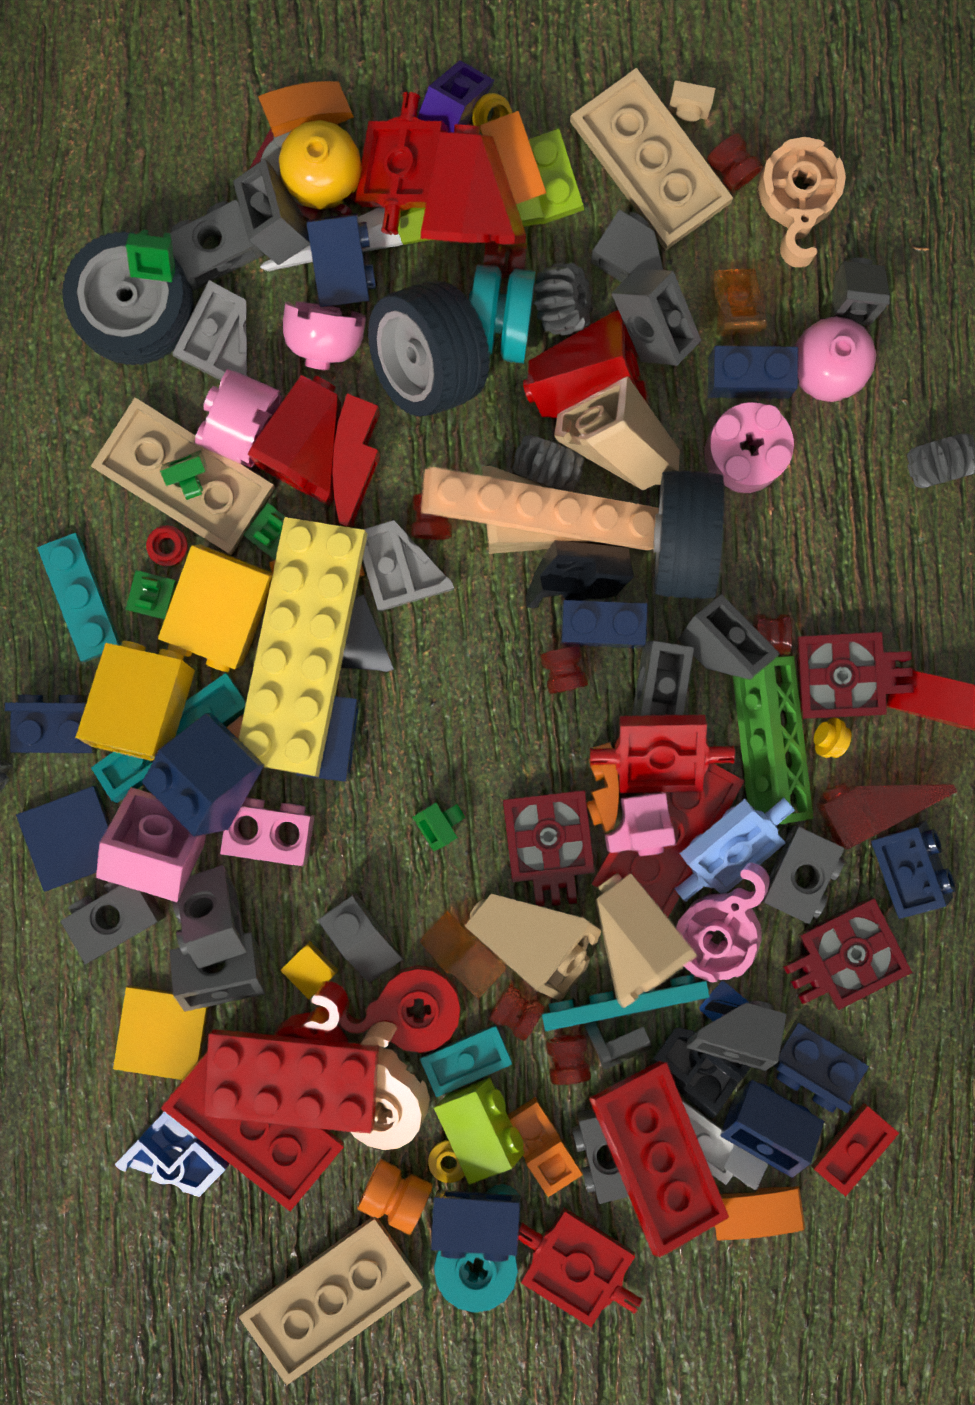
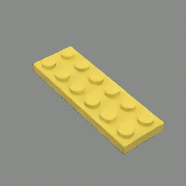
(302, 644)

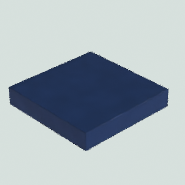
(65, 837)

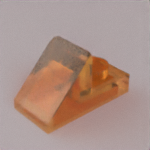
(738, 302)
(462, 954)

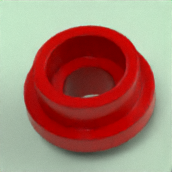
(156, 539)

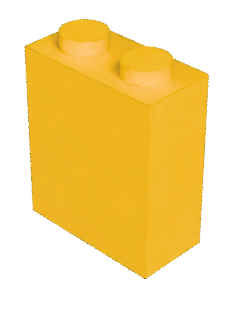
(216, 608)
(135, 700)

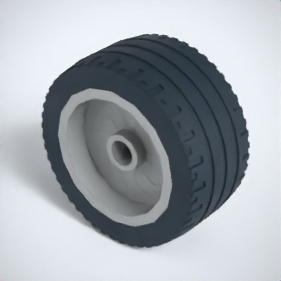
(120, 330)
(428, 348)
(689, 534)

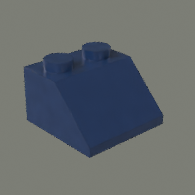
(203, 776)

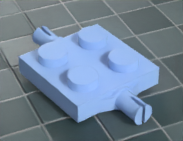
(730, 844)

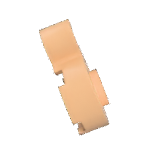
(798, 207)
(400, 1091)

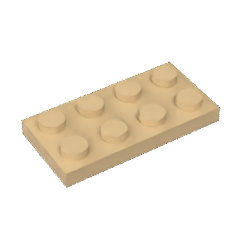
(651, 158)
(230, 490)
(331, 1299)

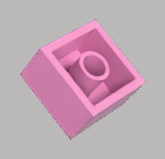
(148, 848)

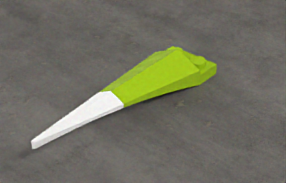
(559, 201)

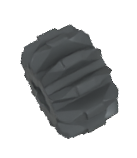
(563, 298)
(942, 460)
(548, 463)

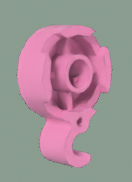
(735, 918)

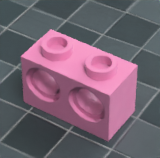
(267, 843)

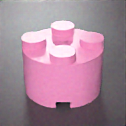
(236, 416)
(759, 426)

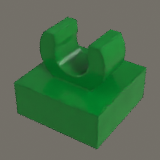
(150, 256)
(185, 472)
(266, 530)
(151, 594)
(437, 825)

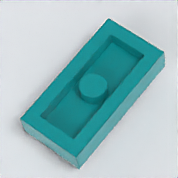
(466, 1060)

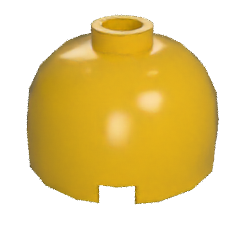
(319, 164)

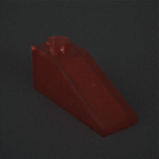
(866, 810)

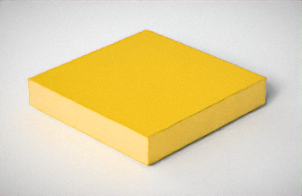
(158, 1034)

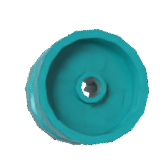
(504, 313)

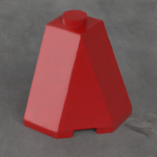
(470, 192)
(583, 366)
(301, 439)

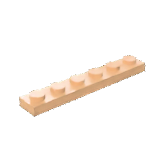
(537, 508)

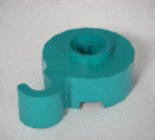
(476, 1290)

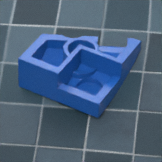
(174, 1157)

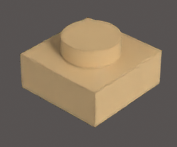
(691, 101)

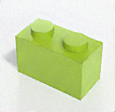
(480, 1130)

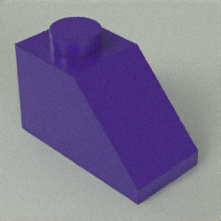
(455, 95)

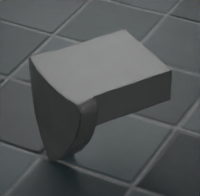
(620, 1048)

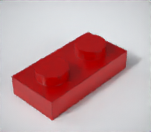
(854, 1149)

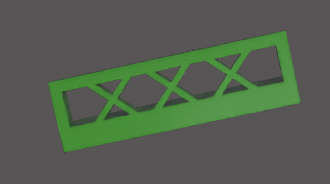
(767, 741)

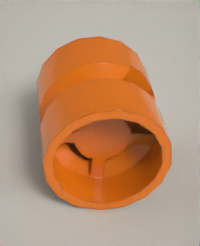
(394, 1196)

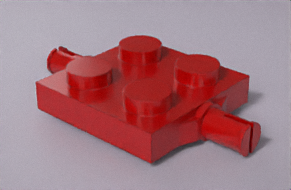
(398, 163)
(662, 753)
(578, 1267)

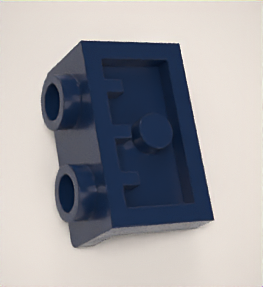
(46, 726)
(914, 870)
(820, 1067)

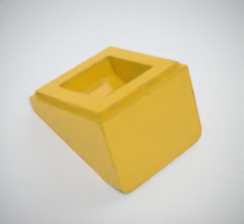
(309, 970)

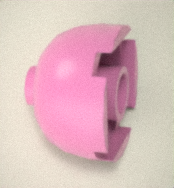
(322, 333)
(835, 358)

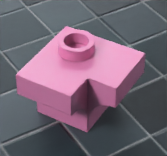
(643, 825)

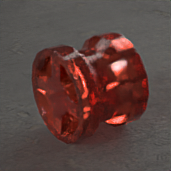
(776, 631)

